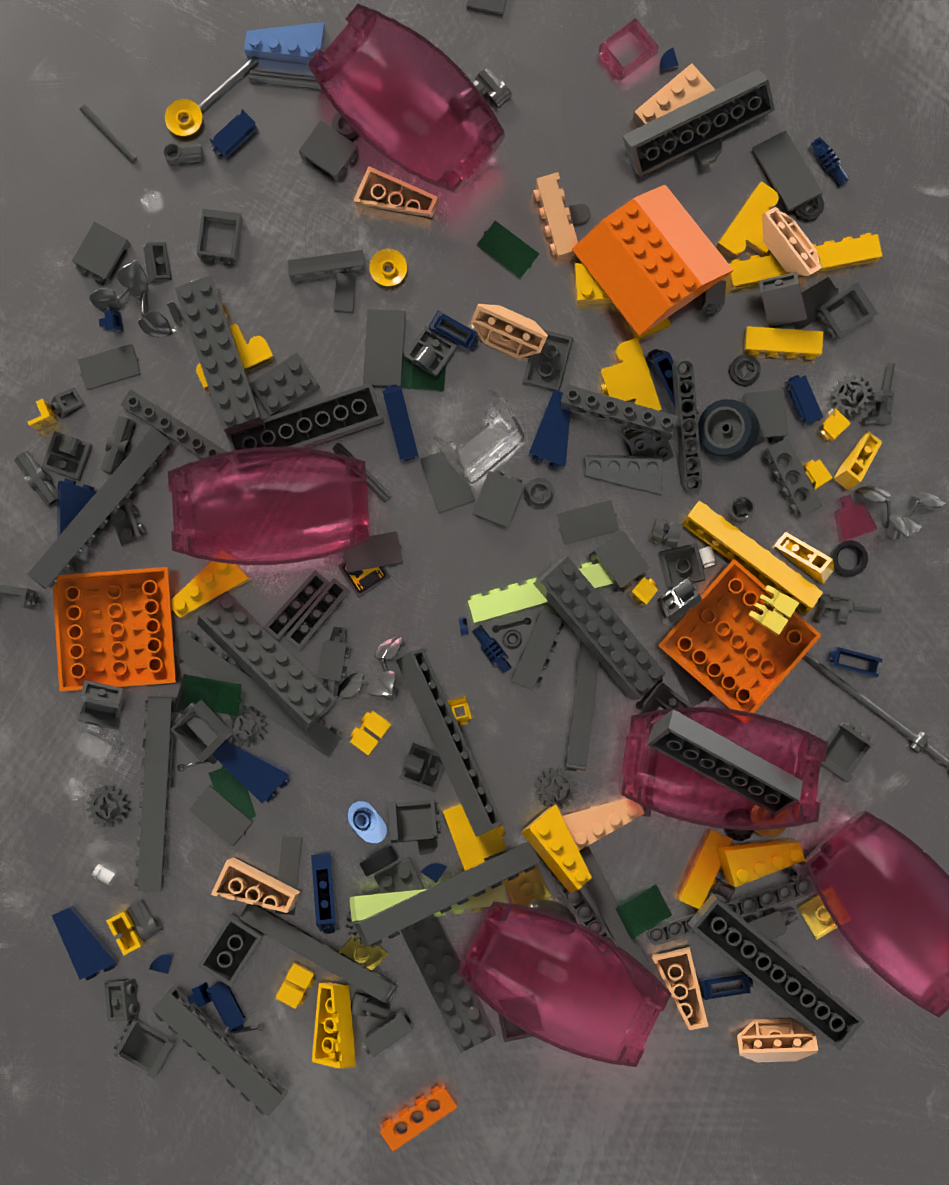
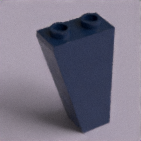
(660, 365)
(400, 423)
(552, 436)
(70, 502)
(252, 771)
(325, 893)
(83, 944)

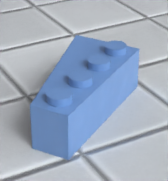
(286, 43)

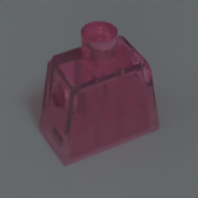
(853, 519)

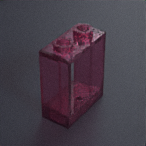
(642, 37)

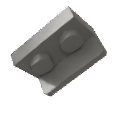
(127, 524)
(121, 1000)

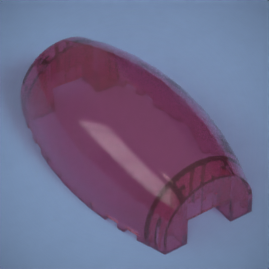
(408, 100)
(269, 506)
(687, 795)
(888, 905)
(564, 983)

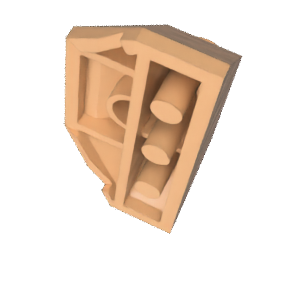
(789, 243)
(508, 331)
(776, 1041)

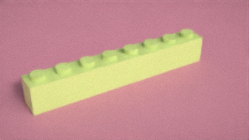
(525, 596)
(368, 905)

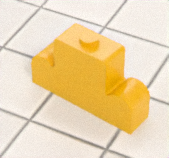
(748, 224)
(252, 354)
(631, 377)
(471, 848)

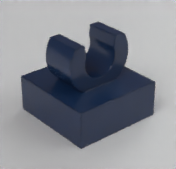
(112, 321)
(200, 995)

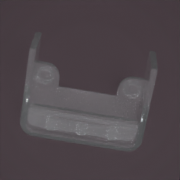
(488, 445)

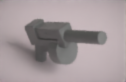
(884, 401)
(842, 607)

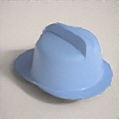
(366, 822)

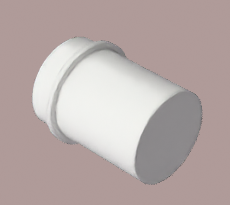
(707, 557)
(103, 874)

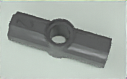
(117, 444)
(37, 478)

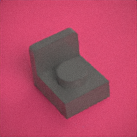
(66, 402)

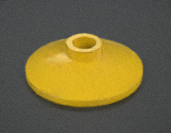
(180, 109)
(386, 258)

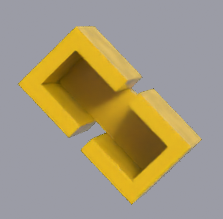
(363, 739)
(123, 924)
(292, 994)

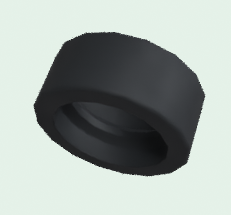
(863, 558)
(378, 861)

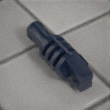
(829, 160)
(492, 649)

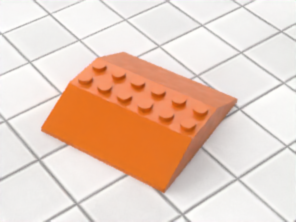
(651, 258)
(114, 628)
(729, 649)

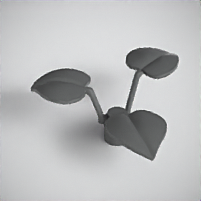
(135, 280)
(898, 524)
(384, 684)

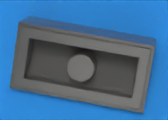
(157, 261)

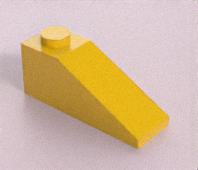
(858, 461)
(806, 557)
(643, 591)

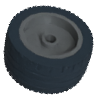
(729, 415)

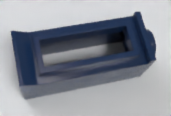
(233, 134)
(466, 345)
(804, 400)
(872, 667)
(706, 982)
(227, 1006)

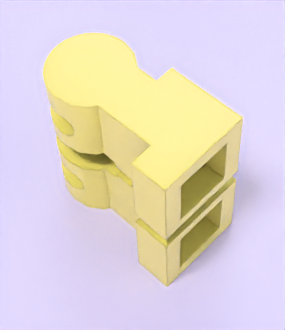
(783, 607)

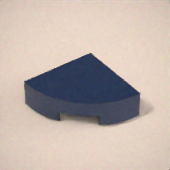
(668, 61)
(463, 626)
(434, 871)
(162, 963)

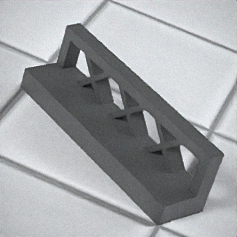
(326, 265)

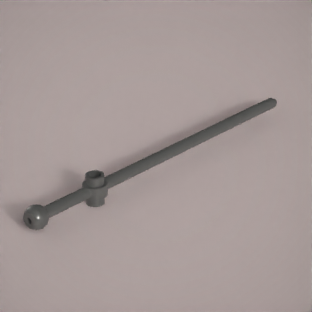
(919, 741)

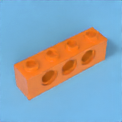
(396, 1138)

